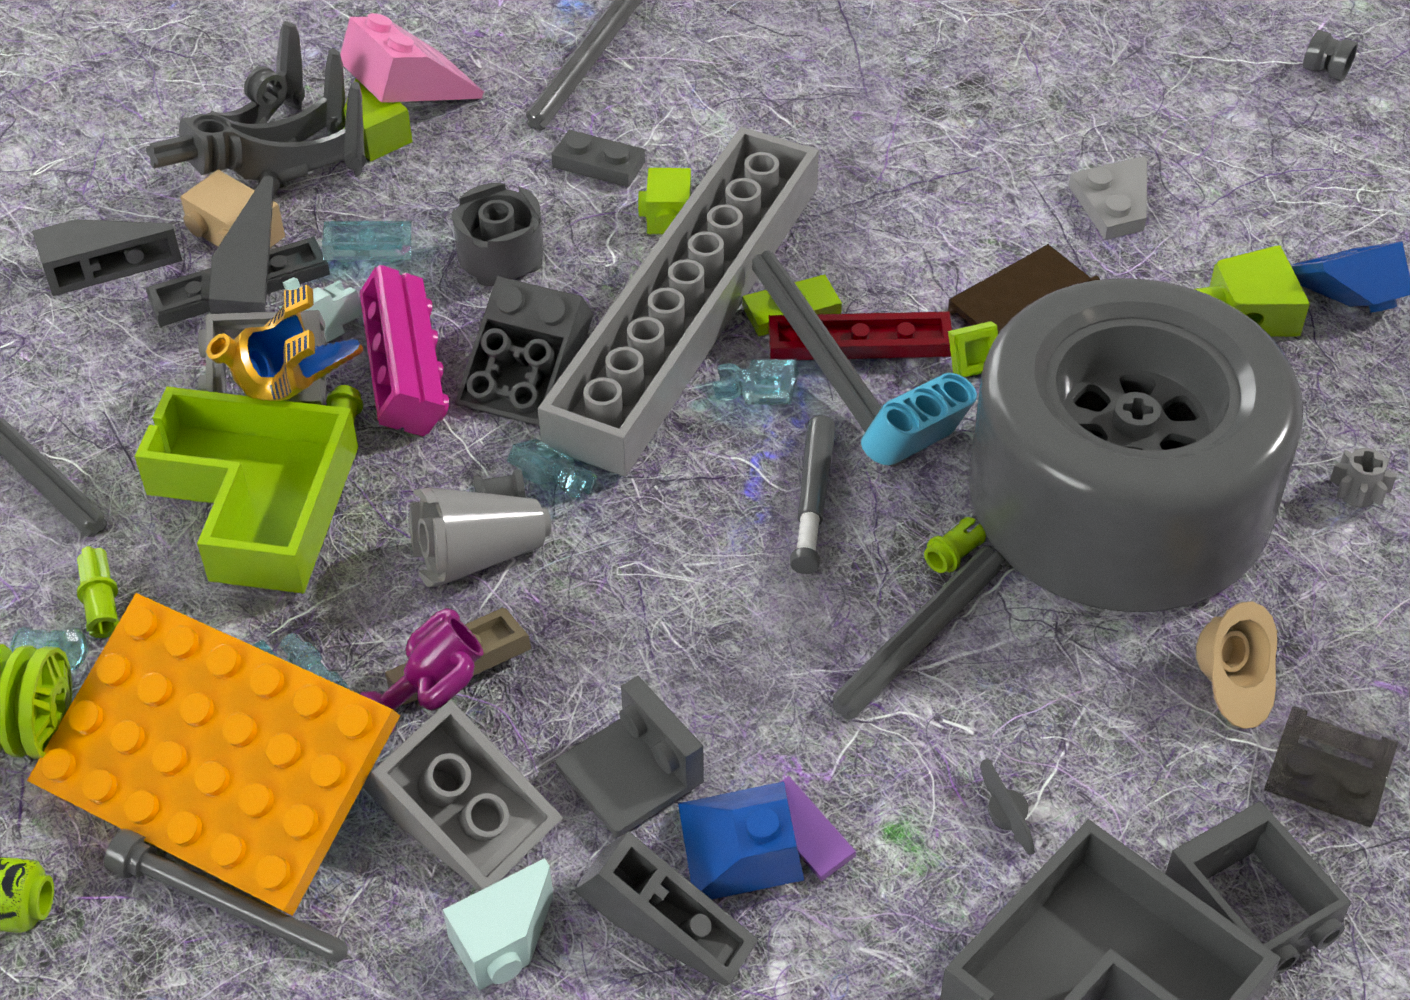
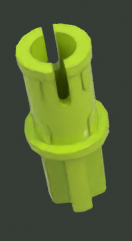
(97, 592)

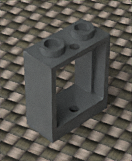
(1261, 833)

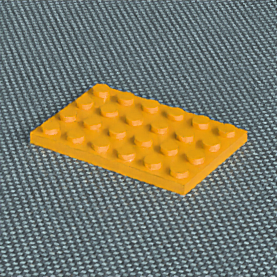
(215, 751)

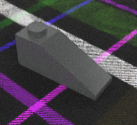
(100, 251)
(242, 259)
(665, 909)

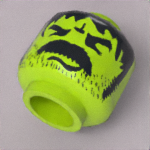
(24, 894)

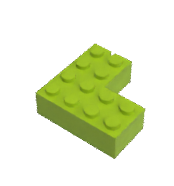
(264, 467)

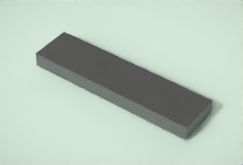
(182, 298)

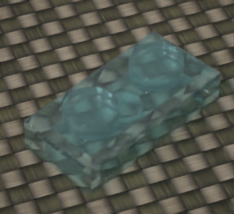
(367, 240)

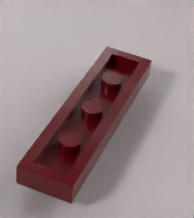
(869, 335)

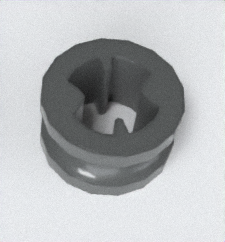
(265, 87)

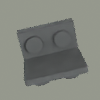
(635, 762)

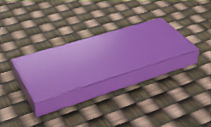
(816, 838)

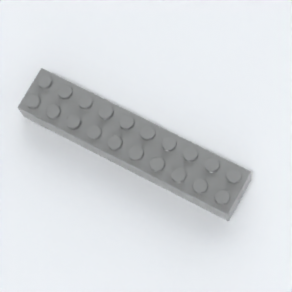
(677, 302)

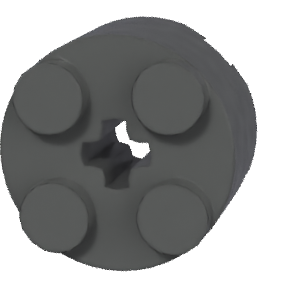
(498, 232)

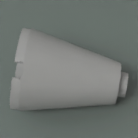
(472, 531)

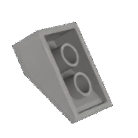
(462, 798)

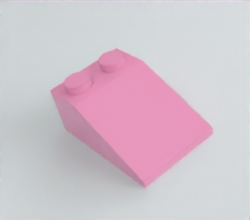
(400, 65)

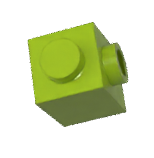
(665, 196)

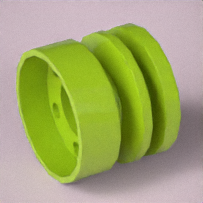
(32, 698)

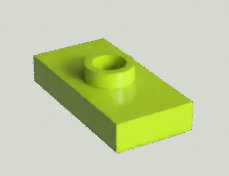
(816, 291)

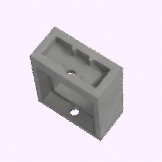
(233, 325)

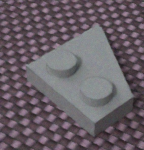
(1114, 196)

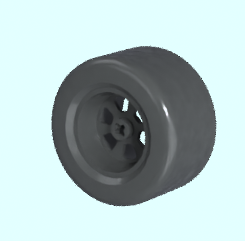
(1148, 373)

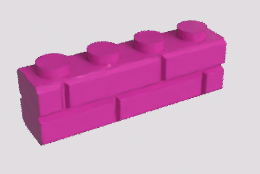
(402, 351)

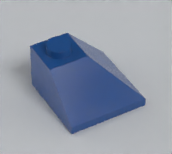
(1359, 276)
(740, 841)

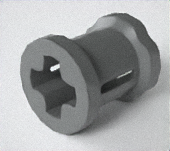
(505, 485)

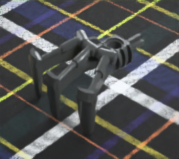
(275, 149)

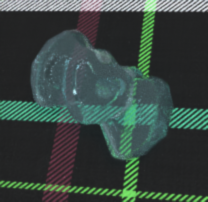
(70, 641)

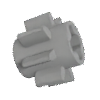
(1363, 477)

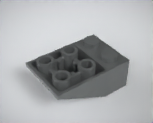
(522, 349)

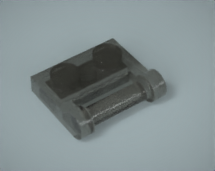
(1328, 780)

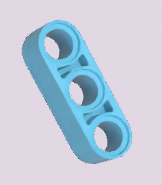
(918, 418)

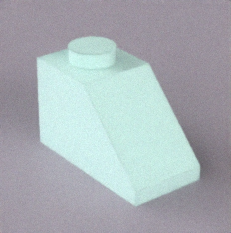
(501, 924)

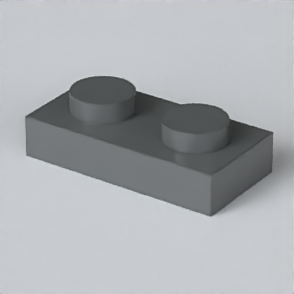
(598, 158)

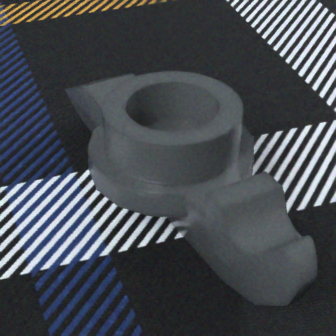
(1007, 807)

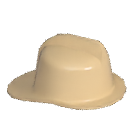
(1241, 662)

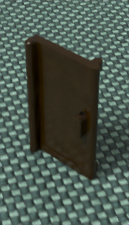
(1017, 287)

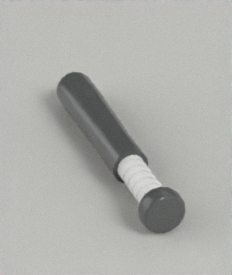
(815, 476)

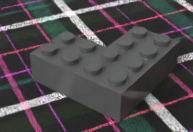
(1110, 929)

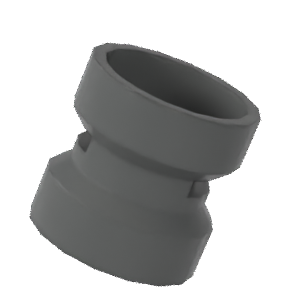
(1330, 55)

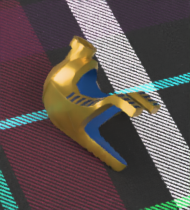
(281, 356)

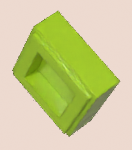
(970, 347)

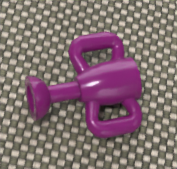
(437, 666)

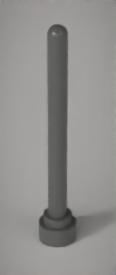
(132, 856)

